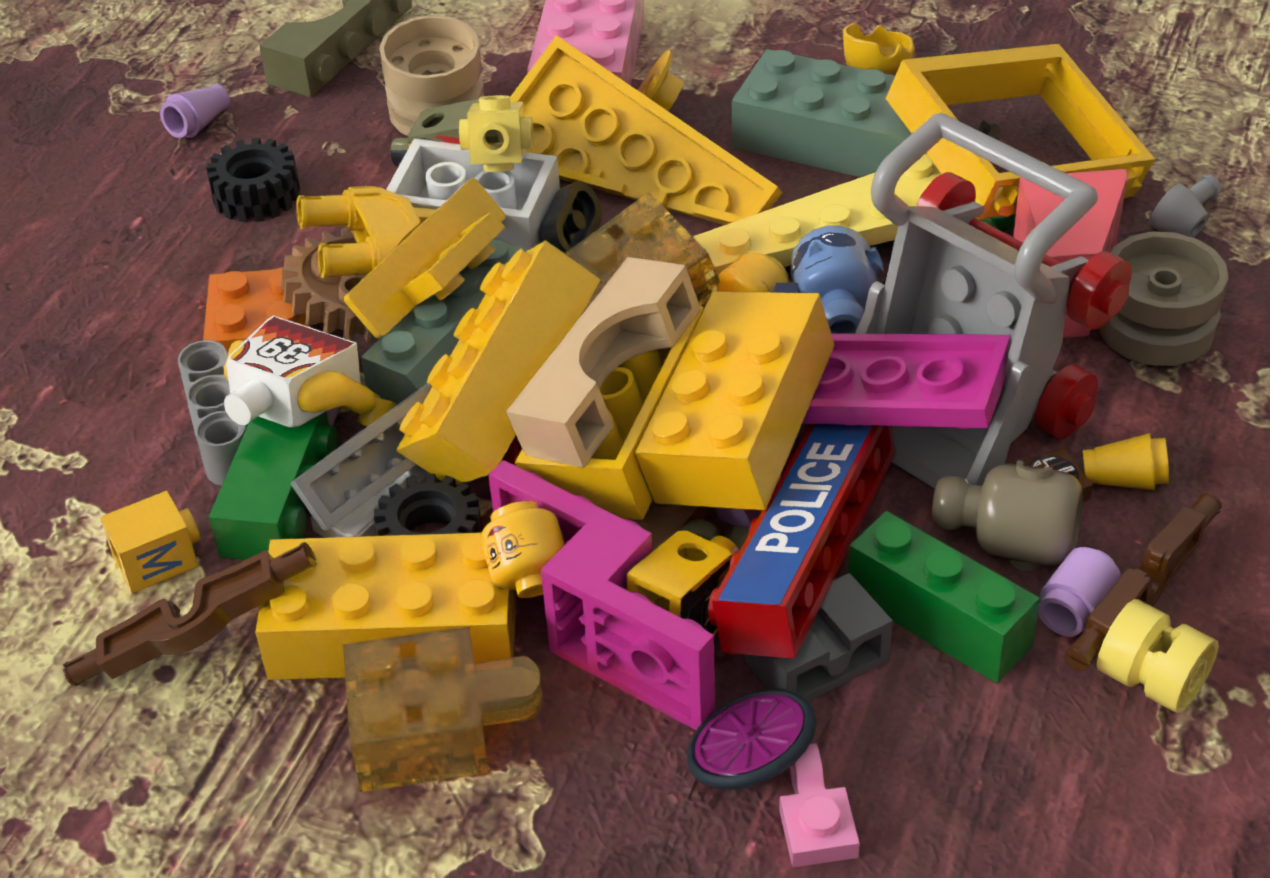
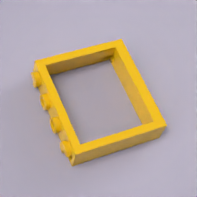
(932, 83)

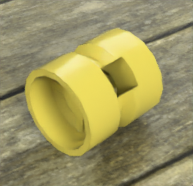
(1163, 658)

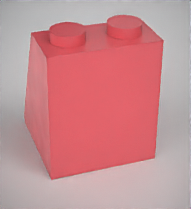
(1090, 235)

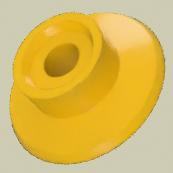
(661, 84)

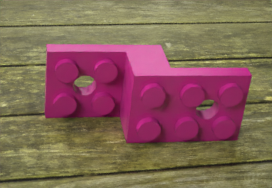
(599, 621)

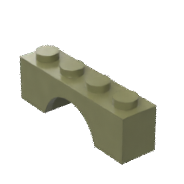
(311, 53)

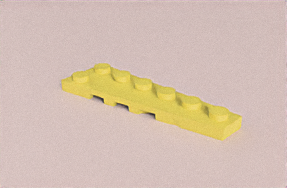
(782, 227)

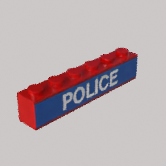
(800, 540)

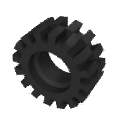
(253, 179)
(427, 504)

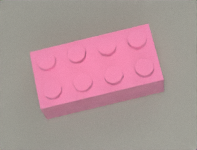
(598, 28)

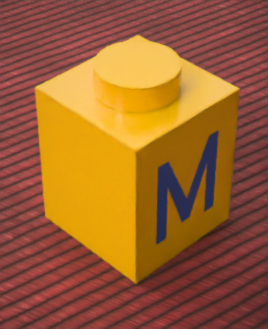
(151, 540)

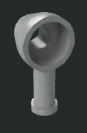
(1182, 207)

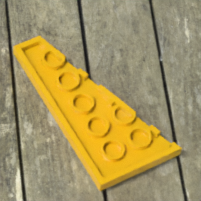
(630, 143)

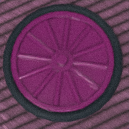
(751, 739)

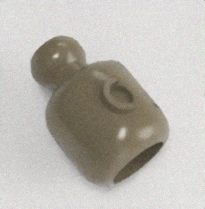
(1017, 513)

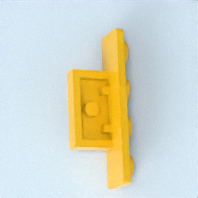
(429, 259)

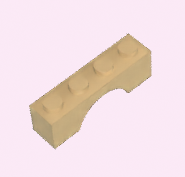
(637, 311)

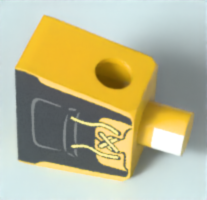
(683, 575)

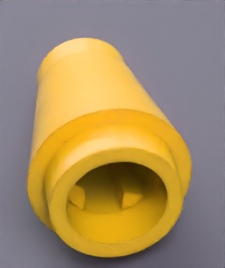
(1129, 463)

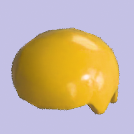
(878, 50)

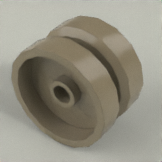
(1170, 301)

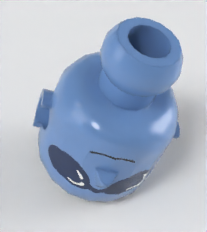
(840, 269)

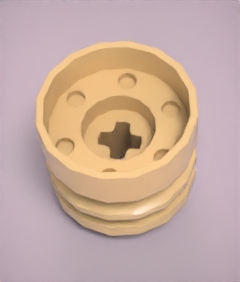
(428, 66)

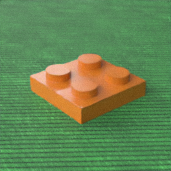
(242, 303)

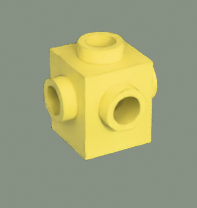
(502, 115)

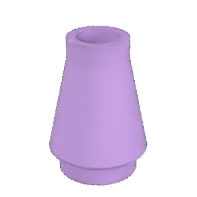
(192, 110)

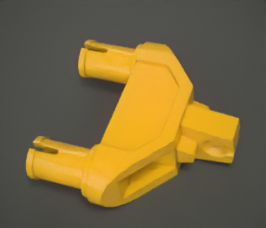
(374, 218)

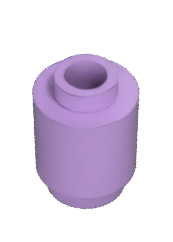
(1076, 590)

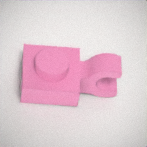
(815, 819)

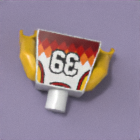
(295, 375)

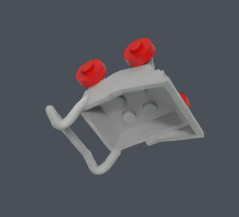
(974, 279)

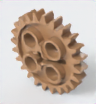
(321, 297)

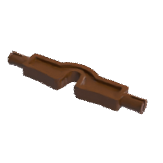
(1160, 563)
(215, 603)

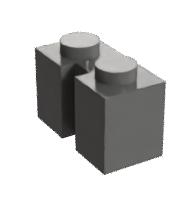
(842, 643)

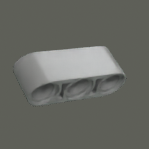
(205, 390)

